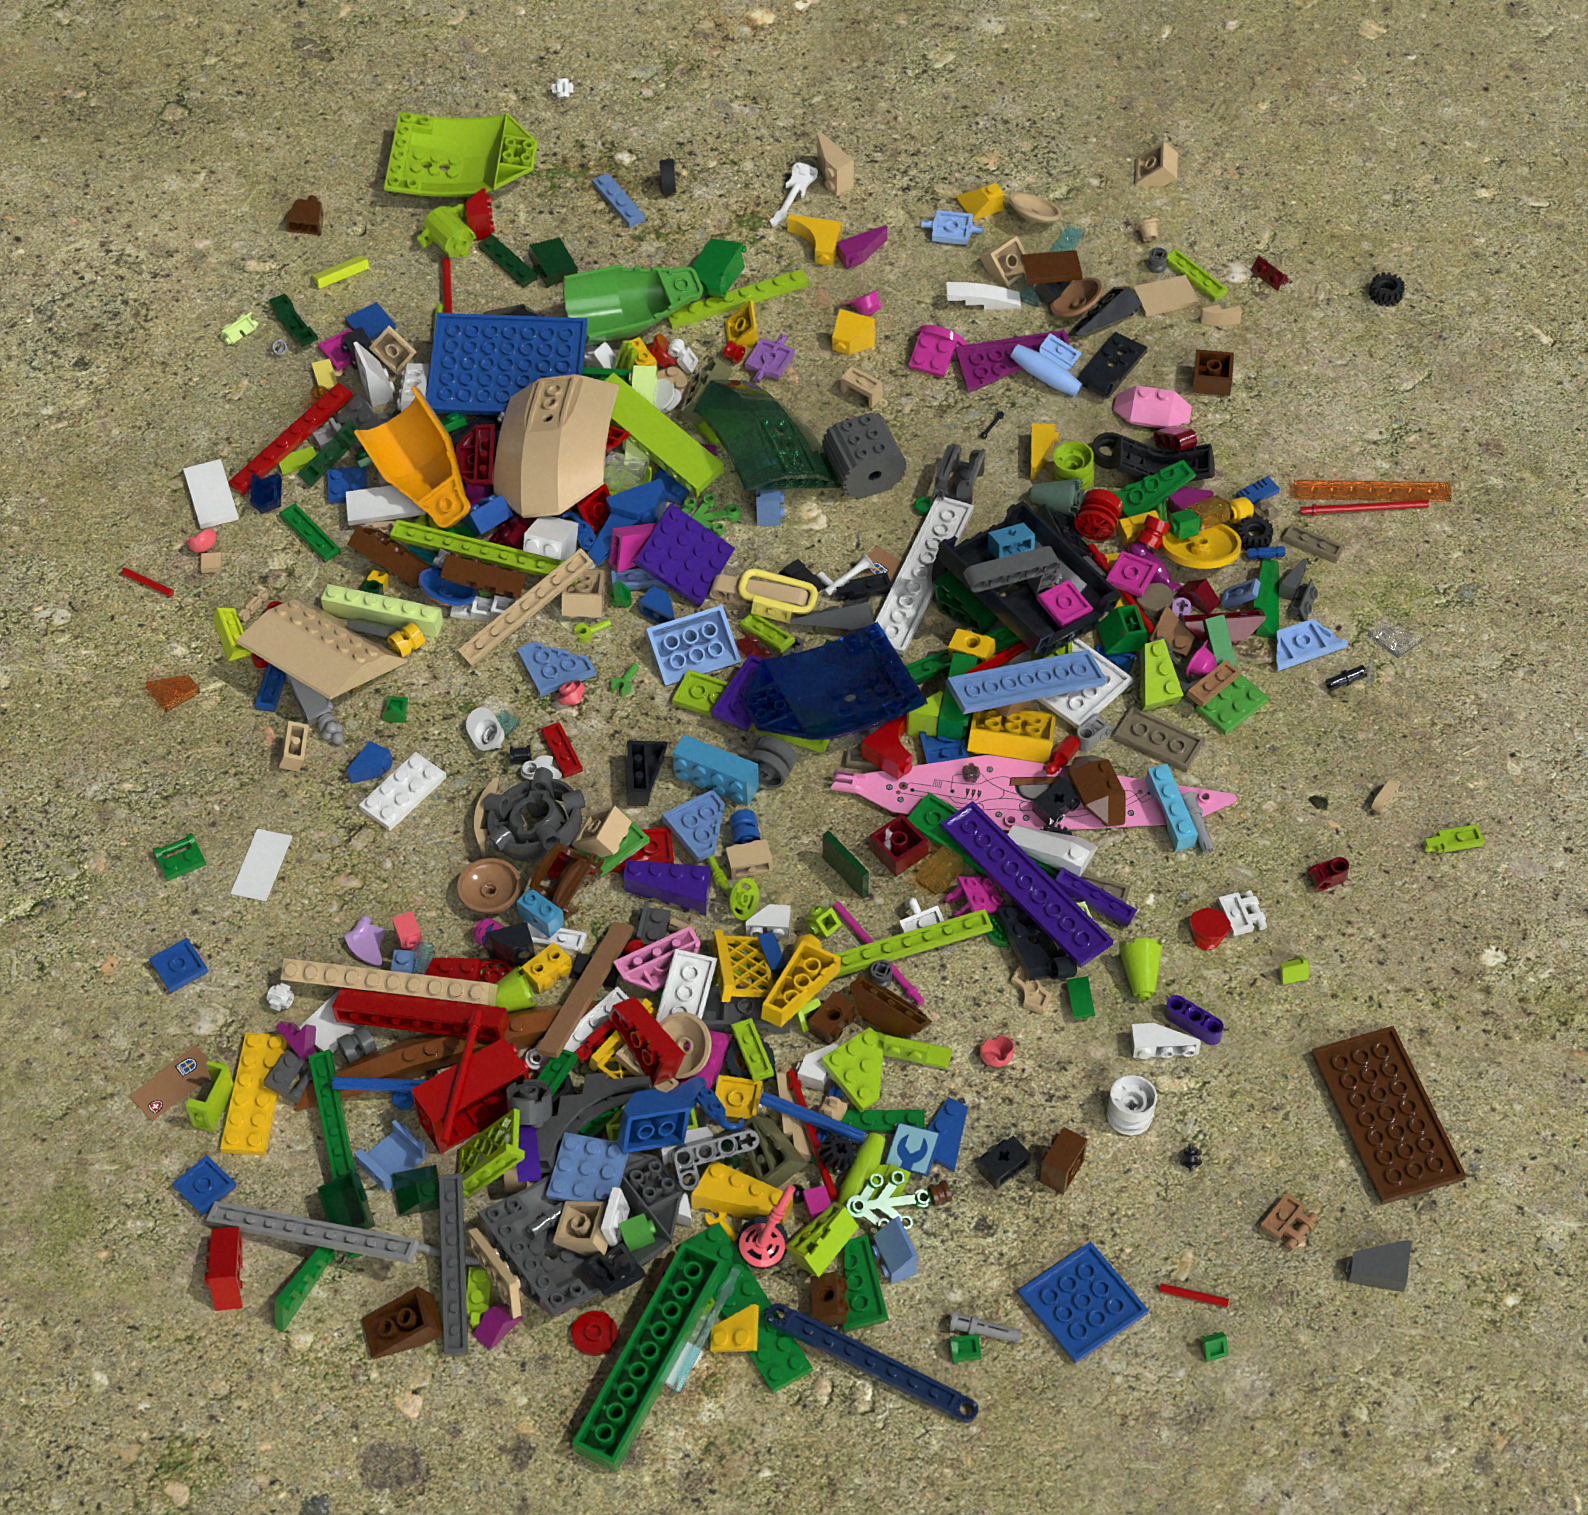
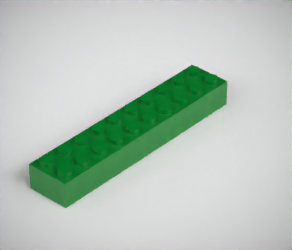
(649, 1357)

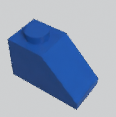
(657, 605)
(370, 763)

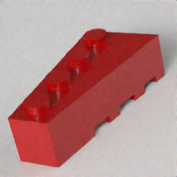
(647, 1040)

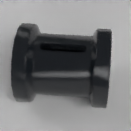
(520, 754)

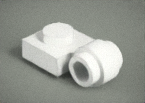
(686, 359)

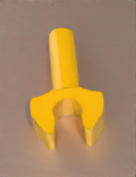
(721, 1219)

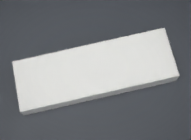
(566, 939)

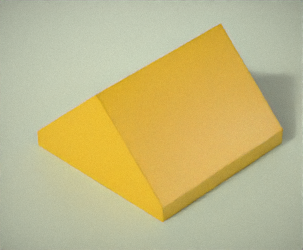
(742, 326)

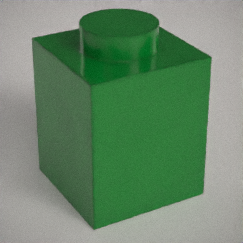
(1184, 524)

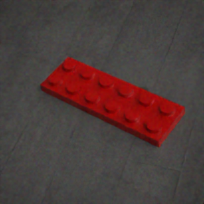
(658, 850)

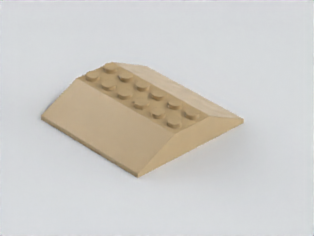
(317, 648)

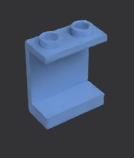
(392, 1155)

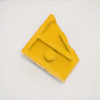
(737, 1332)

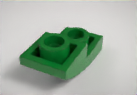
(1080, 998)

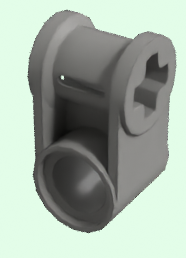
(1093, 732)

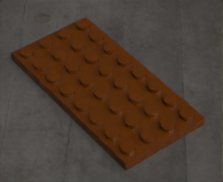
(1388, 1115)

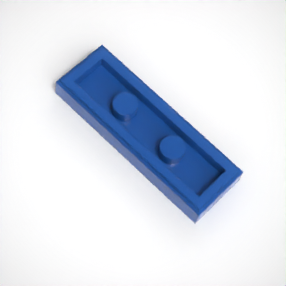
(270, 689)

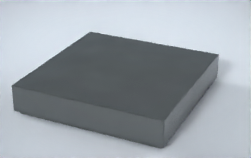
(371, 627)

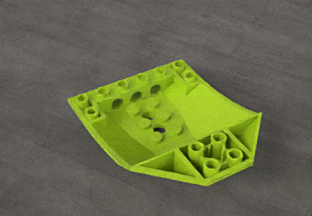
(476, 151)

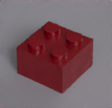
(898, 845)

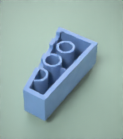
(768, 507)

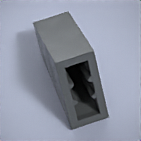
(1381, 1266)

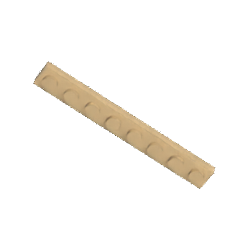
(526, 607)

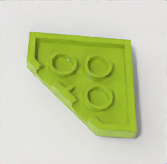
(858, 1068)

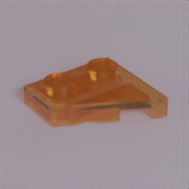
(172, 691)

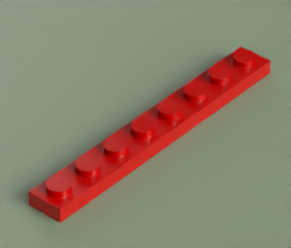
(291, 437)

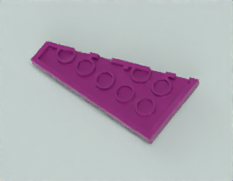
(991, 360)

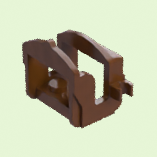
(570, 878)

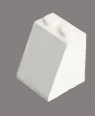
(551, 537)

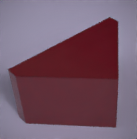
(1200, 595)

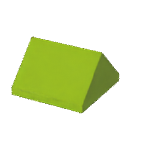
(925, 717)

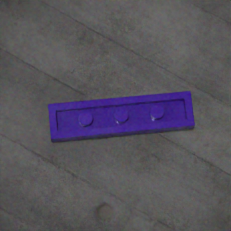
(1095, 897)

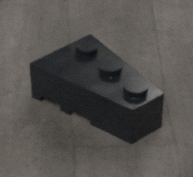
(642, 769)

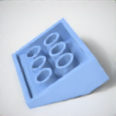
(693, 643)

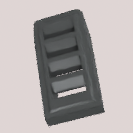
(1289, 586)

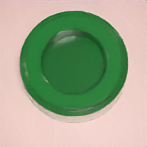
(923, 505)

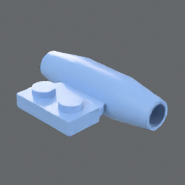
(1050, 364)

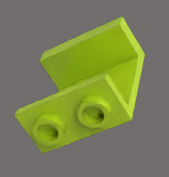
(207, 1114)

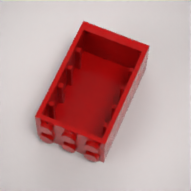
(482, 1095)

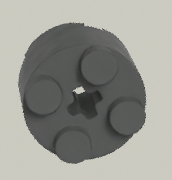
(533, 1101)

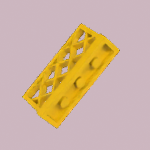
(726, 966)
(611, 1047)

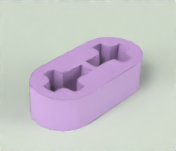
(1176, 606)

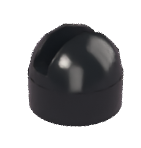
(798, 1196)

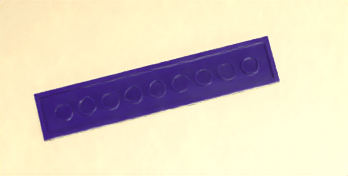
(1027, 884)

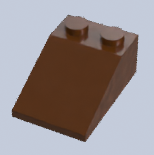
(403, 1323)

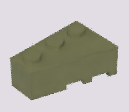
(775, 1156)

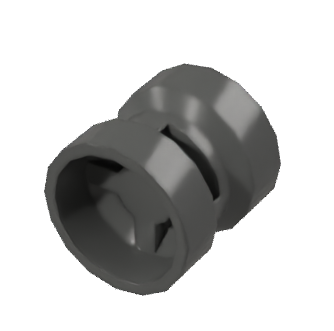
(1157, 260)
(881, 973)

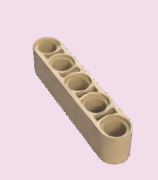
(726, 590)

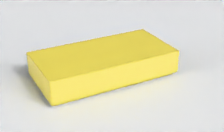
(324, 373)

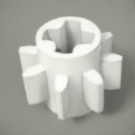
(562, 88)
(280, 997)

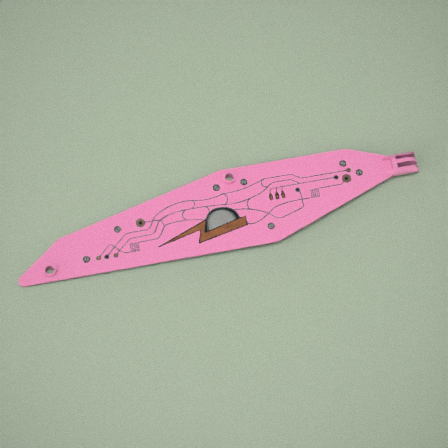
(1007, 792)

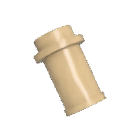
(679, 925)

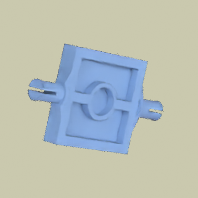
(952, 227)

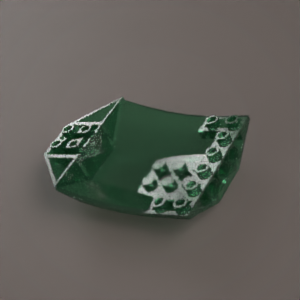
(746, 423)

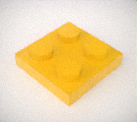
(738, 1096)

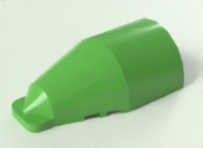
(627, 300)

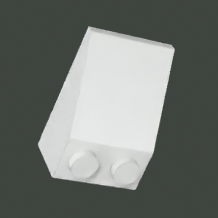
(373, 377)

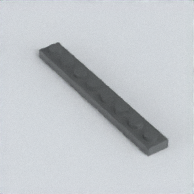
(453, 1265)

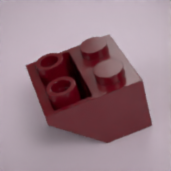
(512, 532)

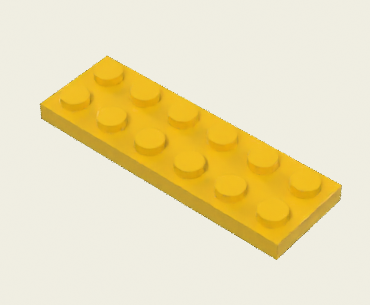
(251, 1103)

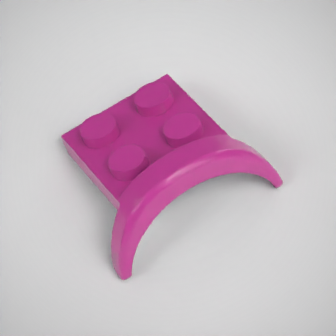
(934, 349)

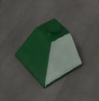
(417, 1190)

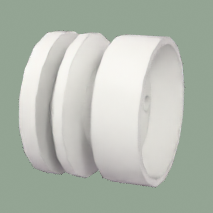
(1131, 1105)

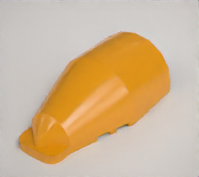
(419, 460)

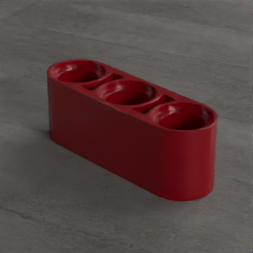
(1175, 438)

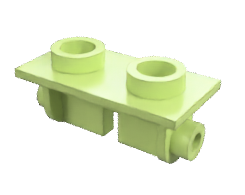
(232, 332)

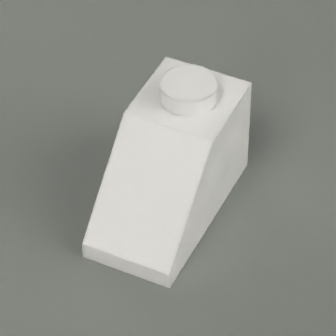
(811, 1071)

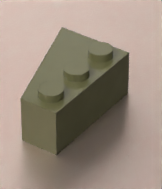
(712, 370)

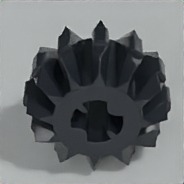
(837, 1153)

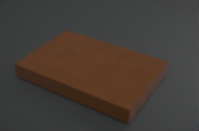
(1051, 267)

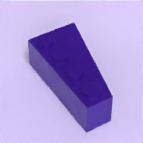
(670, 883)

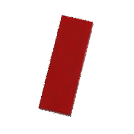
(561, 750)

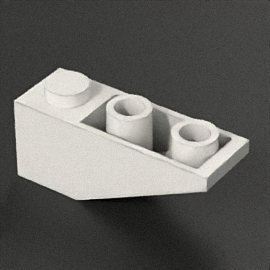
(1158, 1041)

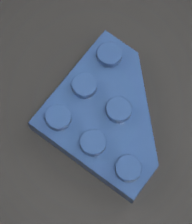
(553, 667)
(697, 824)

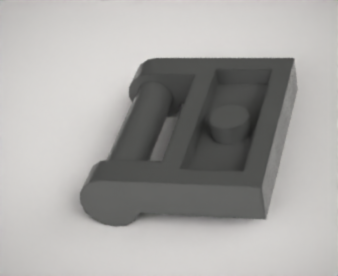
(285, 1073)

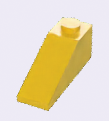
(1042, 446)

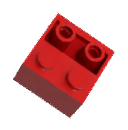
(479, 215)

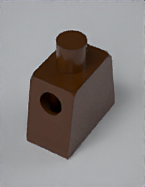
(305, 216)

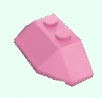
(1152, 407)
(651, 964)

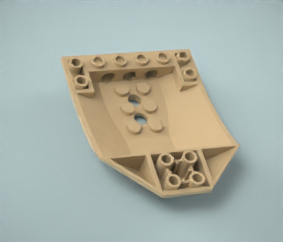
(556, 462)

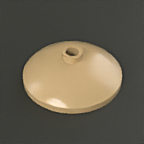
(1034, 208)
(686, 1029)

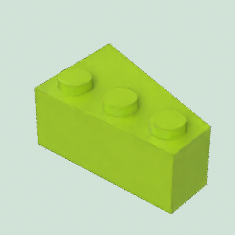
(1158, 677)
(822, 1239)

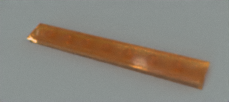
(1371, 490)

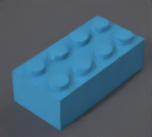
(715, 770)

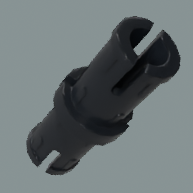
(1346, 677)

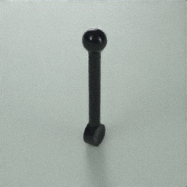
(1000, 415)

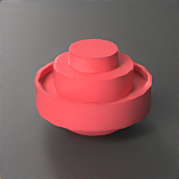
(571, 693)

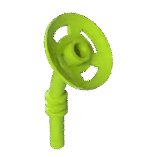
(738, 896)

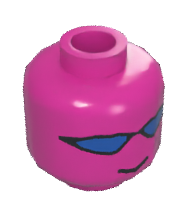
(485, 926)

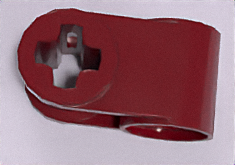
(1326, 874)

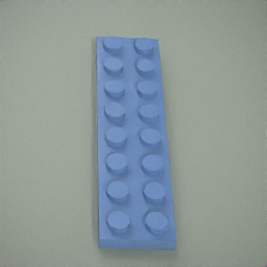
(1025, 681)

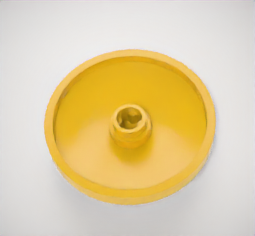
(1208, 550)

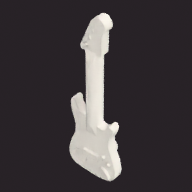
(801, 177)

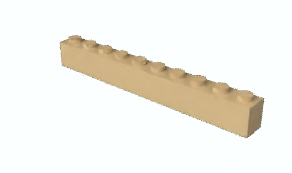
(389, 982)

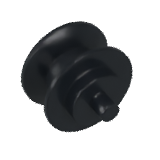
(1190, 1157)

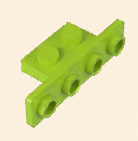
(915, 1051)

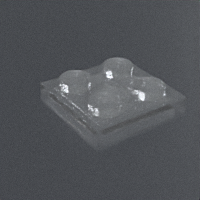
(623, 471)

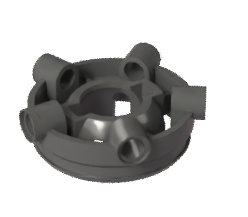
(539, 796)

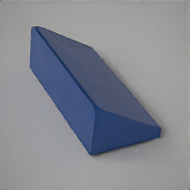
(772, 952)

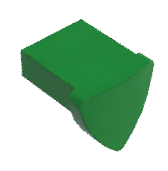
(395, 709)
(964, 1348)

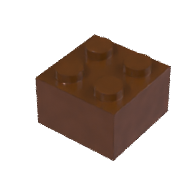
(1213, 372)
(1062, 1160)

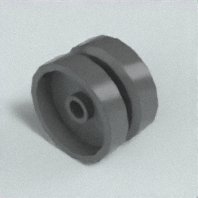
(774, 760)

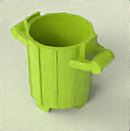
(447, 231)

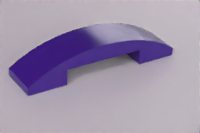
(529, 1167)

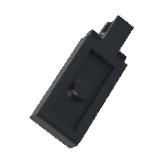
(864, 587)

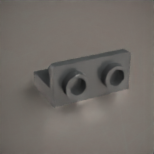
(652, 924)

